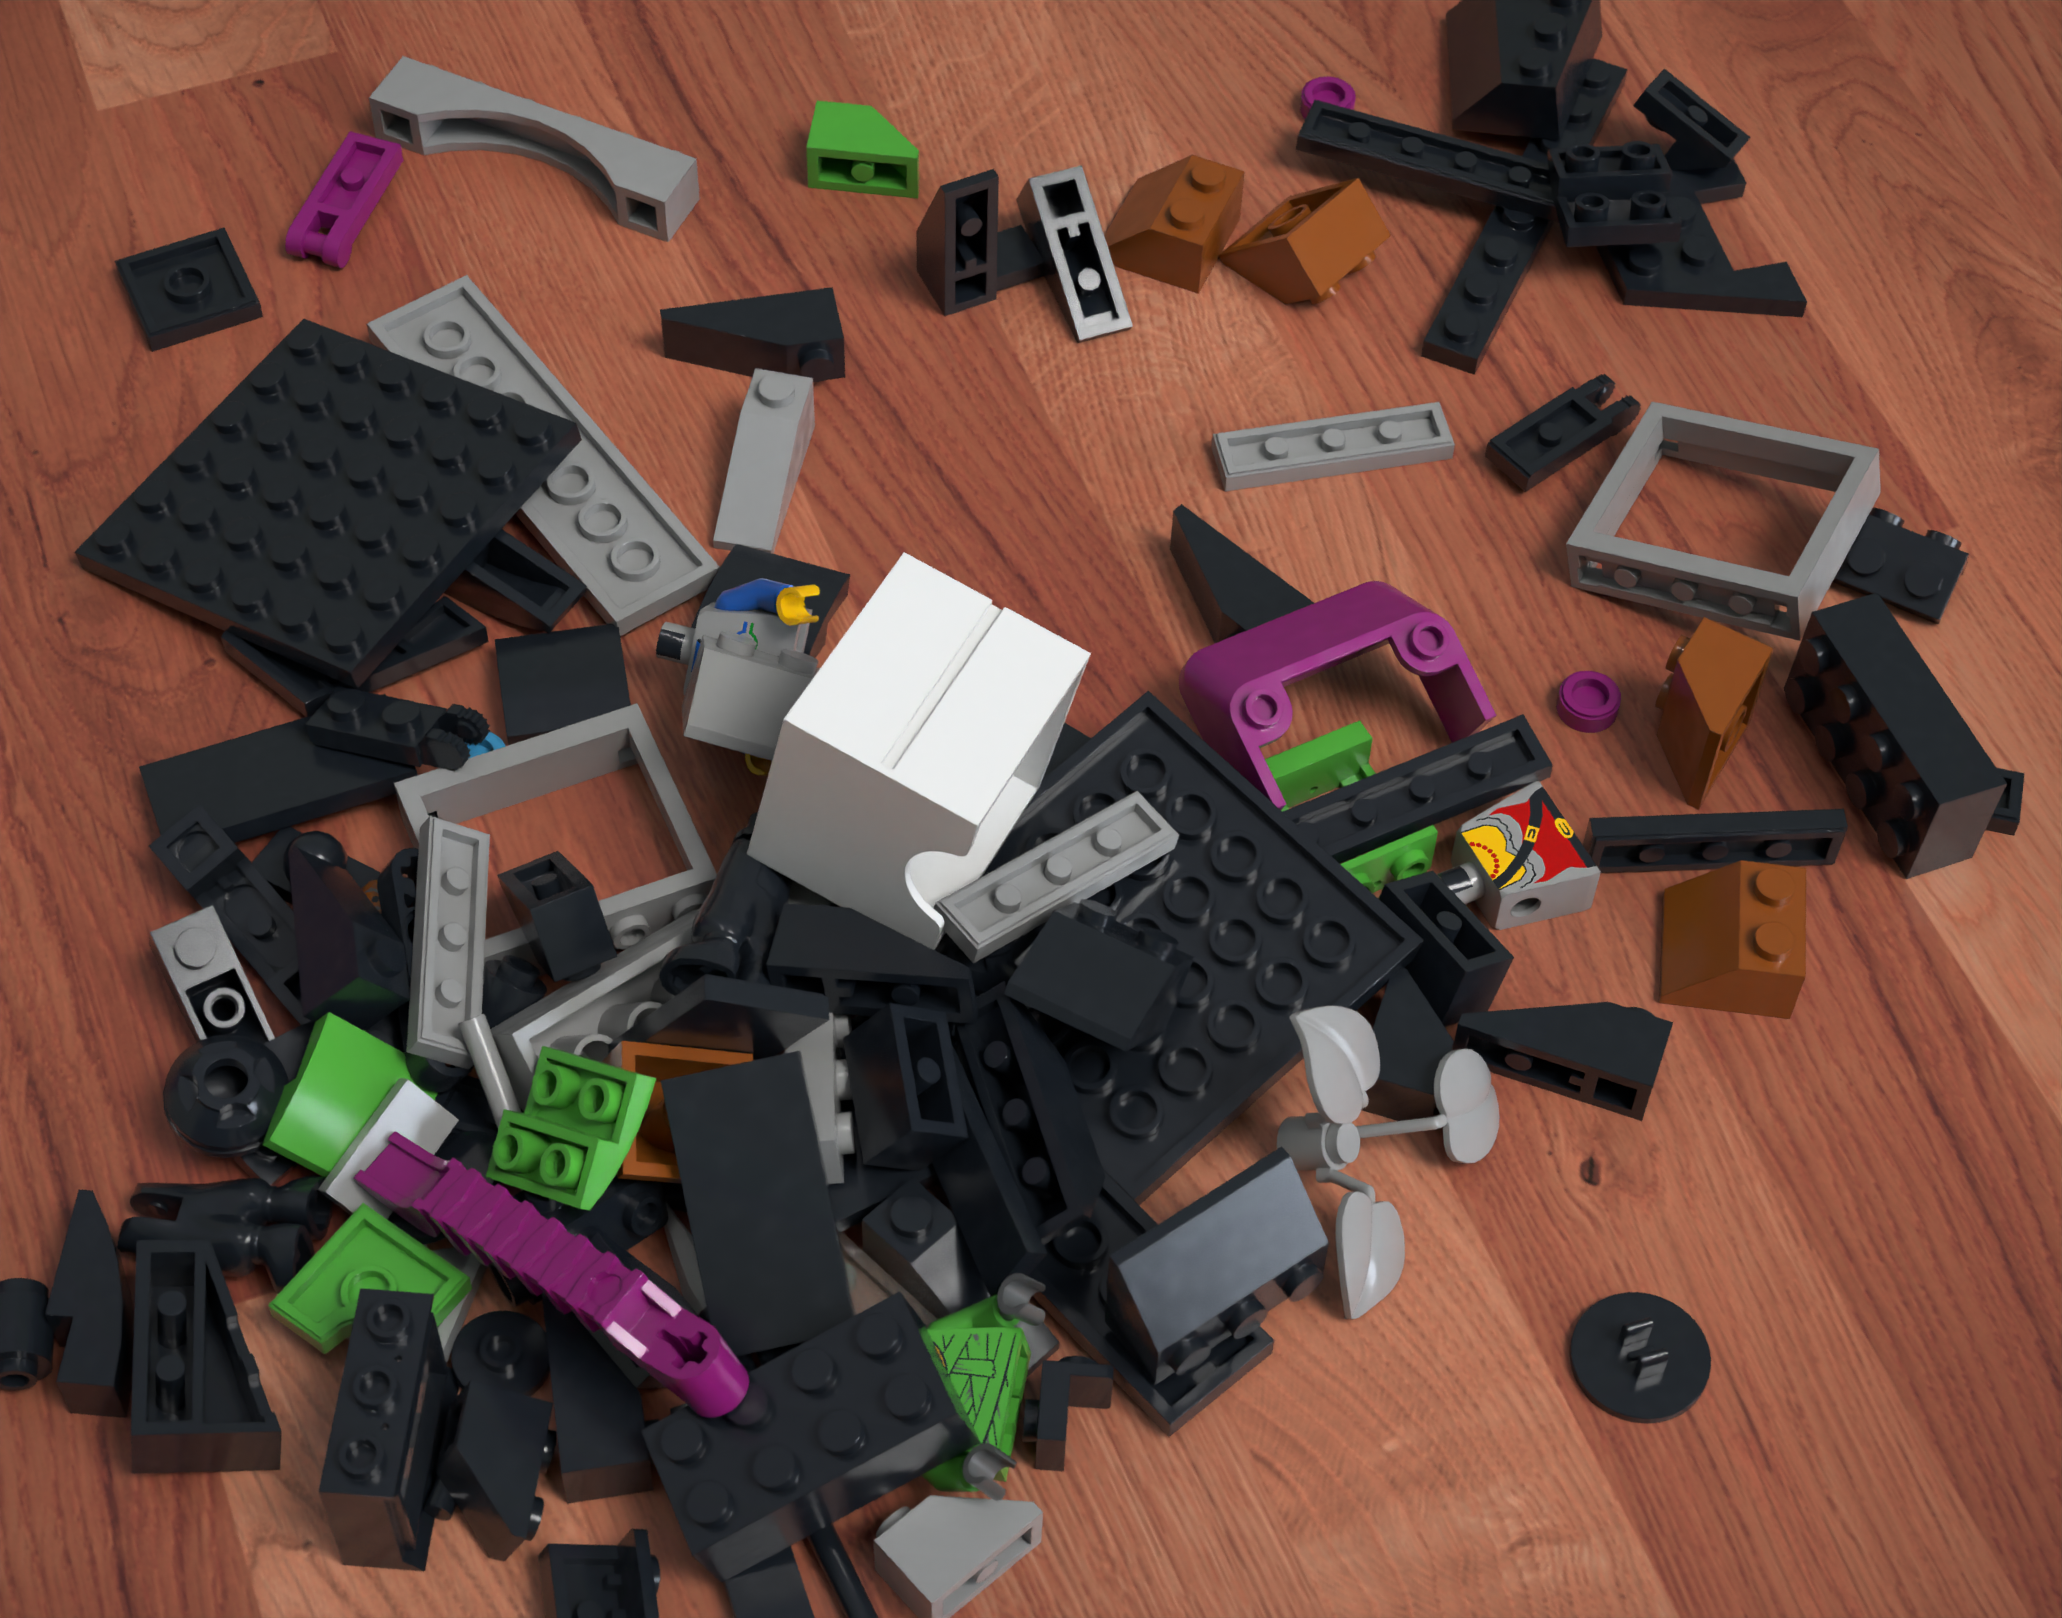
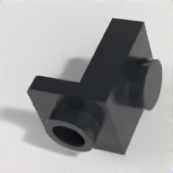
(1064, 1384)

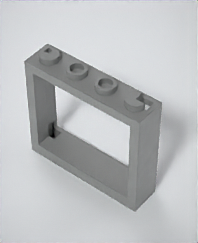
(1707, 585)
(554, 763)

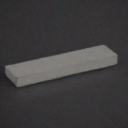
(1332, 446)
(1055, 875)
(447, 940)

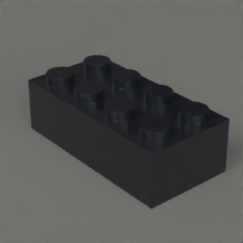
(1893, 736)
(811, 1438)

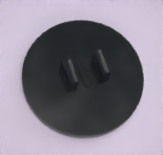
(1640, 1357)

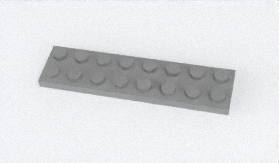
(595, 506)

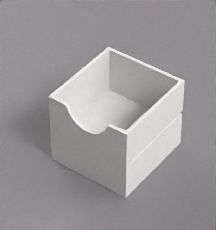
(914, 749)

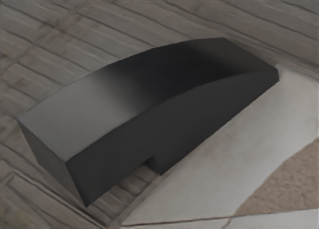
(517, 585)
(92, 1316)

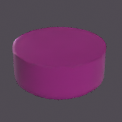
(1327, 90)
(1588, 701)

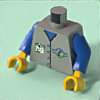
(760, 610)

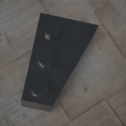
(192, 1371)

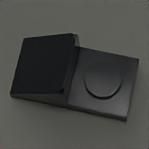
(1701, 132)

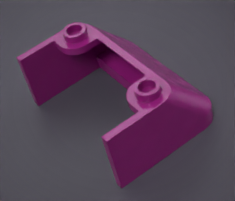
(1240, 682)

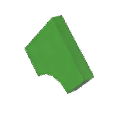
(365, 1255)

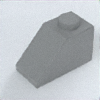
(953, 1549)

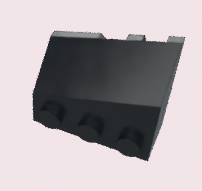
(1519, 63)

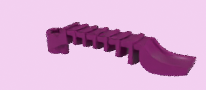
(575, 1276)

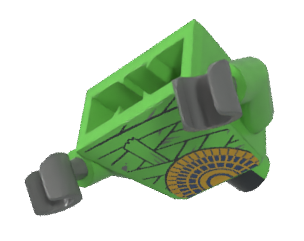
(989, 1371)

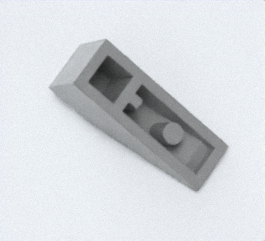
(765, 460)

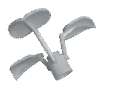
(1339, 1068)

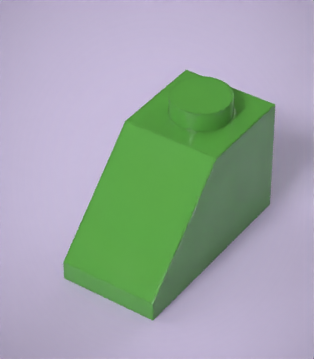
(860, 152)

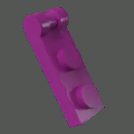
(344, 199)

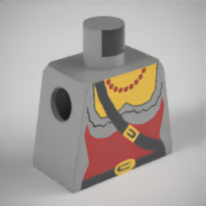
(1521, 862)

